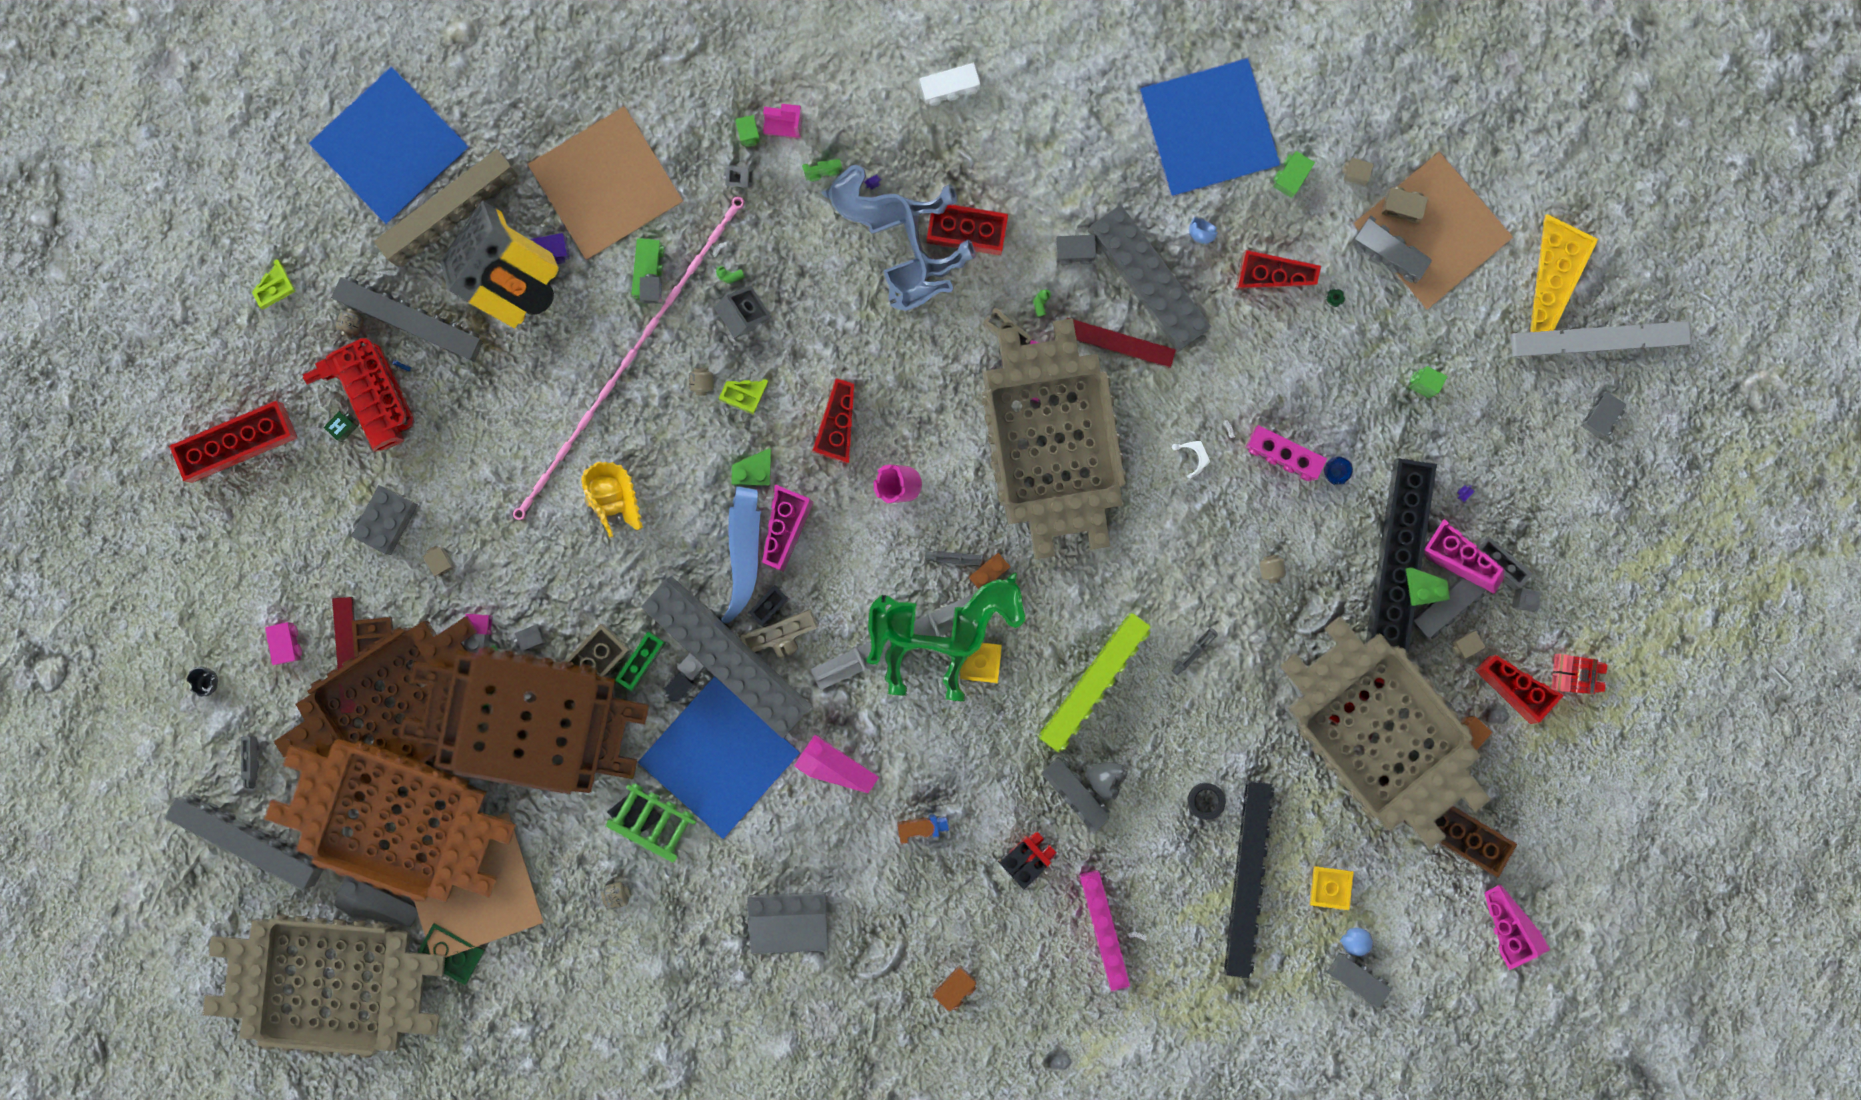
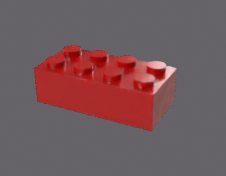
(961, 223)

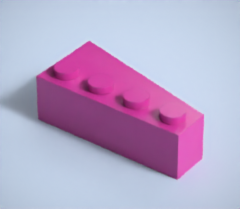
(785, 526)

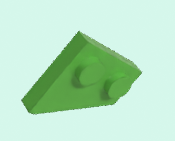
(753, 470)

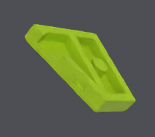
(273, 286)
(743, 394)

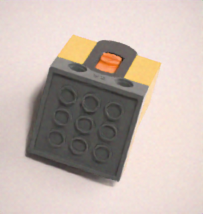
(499, 268)

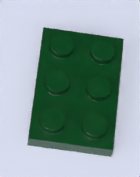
(460, 965)

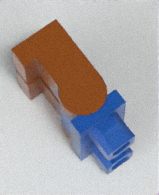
(921, 826)

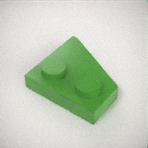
(822, 168)
(1426, 588)

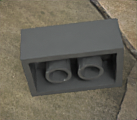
(384, 520)

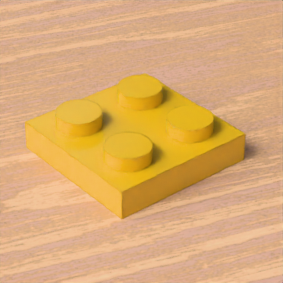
(983, 664)
(1331, 888)

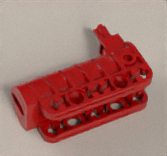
(366, 391)

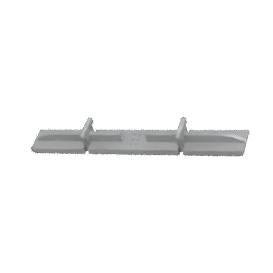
(1601, 339)
(856, 660)

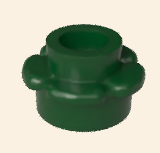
(1335, 302)

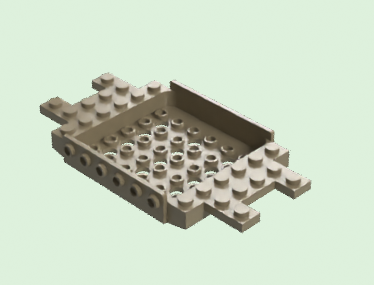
(1038, 373)
(1424, 786)
(259, 975)

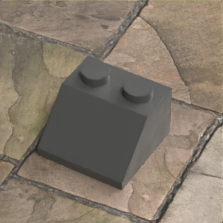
(742, 311)

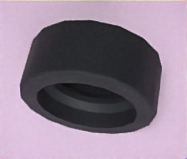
(1209, 815)

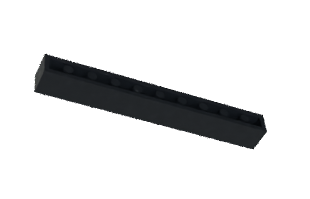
(1248, 879)

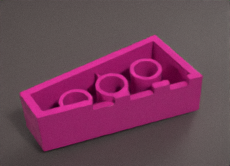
(1463, 558)

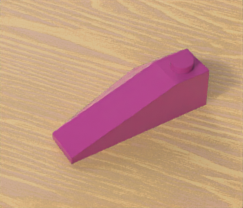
(831, 765)
(1516, 933)

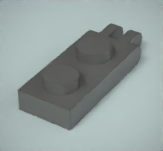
(249, 761)

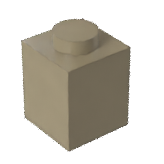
(1357, 171)
(438, 561)
(1467, 645)

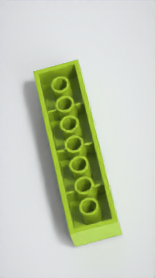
(1094, 681)

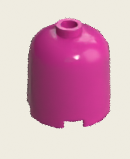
(897, 483)

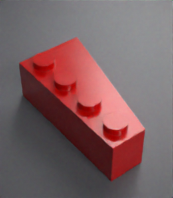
(1271, 271)
(835, 427)
(1523, 692)

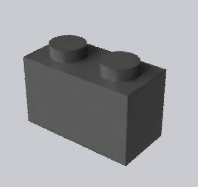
(1075, 249)
(1603, 415)

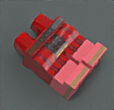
(1584, 676)

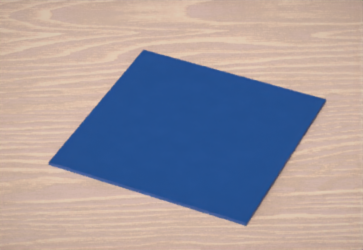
(1209, 126)
(388, 145)
(718, 757)

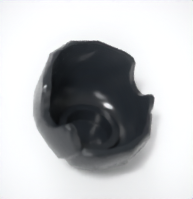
(202, 681)

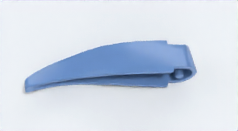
(743, 546)

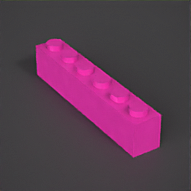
(1104, 930)

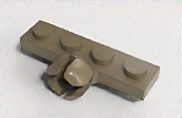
(781, 634)

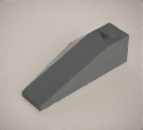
(369, 902)

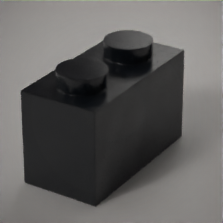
(768, 605)
(679, 688)

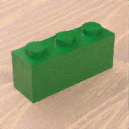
(640, 661)

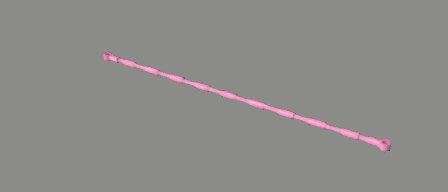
(628, 359)

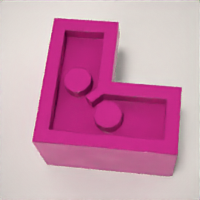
(783, 121)

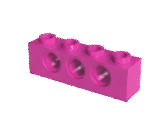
(1314, 461)

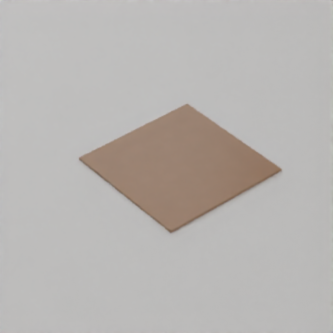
(605, 182)
(1454, 230)
(479, 917)

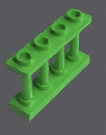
(650, 842)

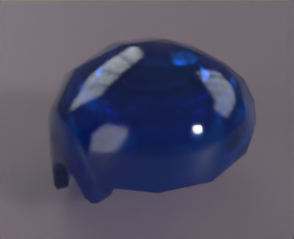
(1338, 470)

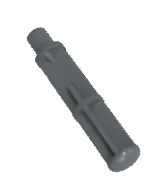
(955, 558)
(1195, 651)

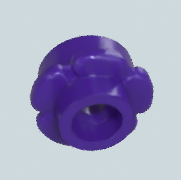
(872, 182)
(1465, 492)

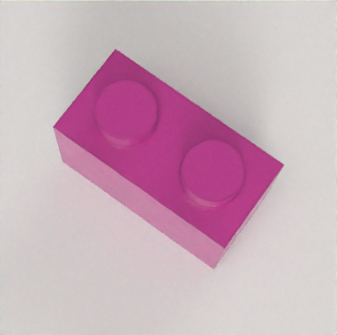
(283, 643)

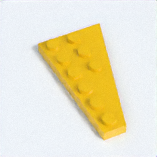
(1560, 265)

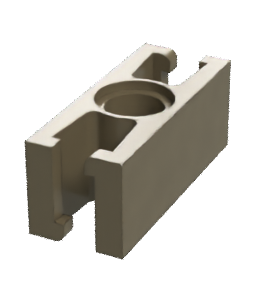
(1006, 323)

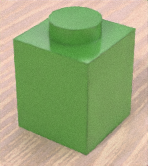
(747, 131)

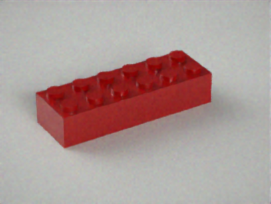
(233, 442)

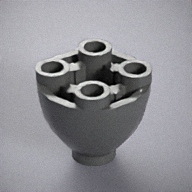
(1106, 778)

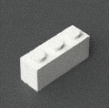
(949, 84)

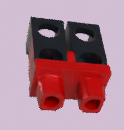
(1028, 853)

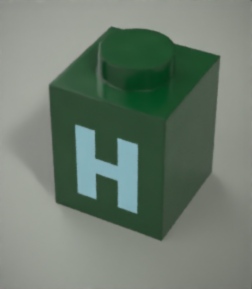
(341, 426)

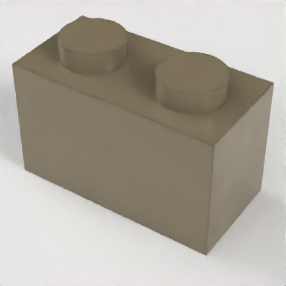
(1404, 204)

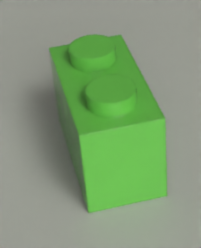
(1294, 174)
(1427, 381)

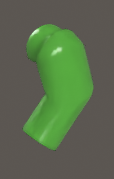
(727, 276)
(1039, 302)

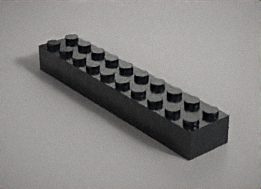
(1401, 549)

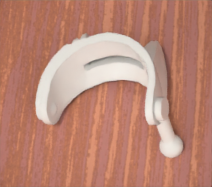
(1203, 457)

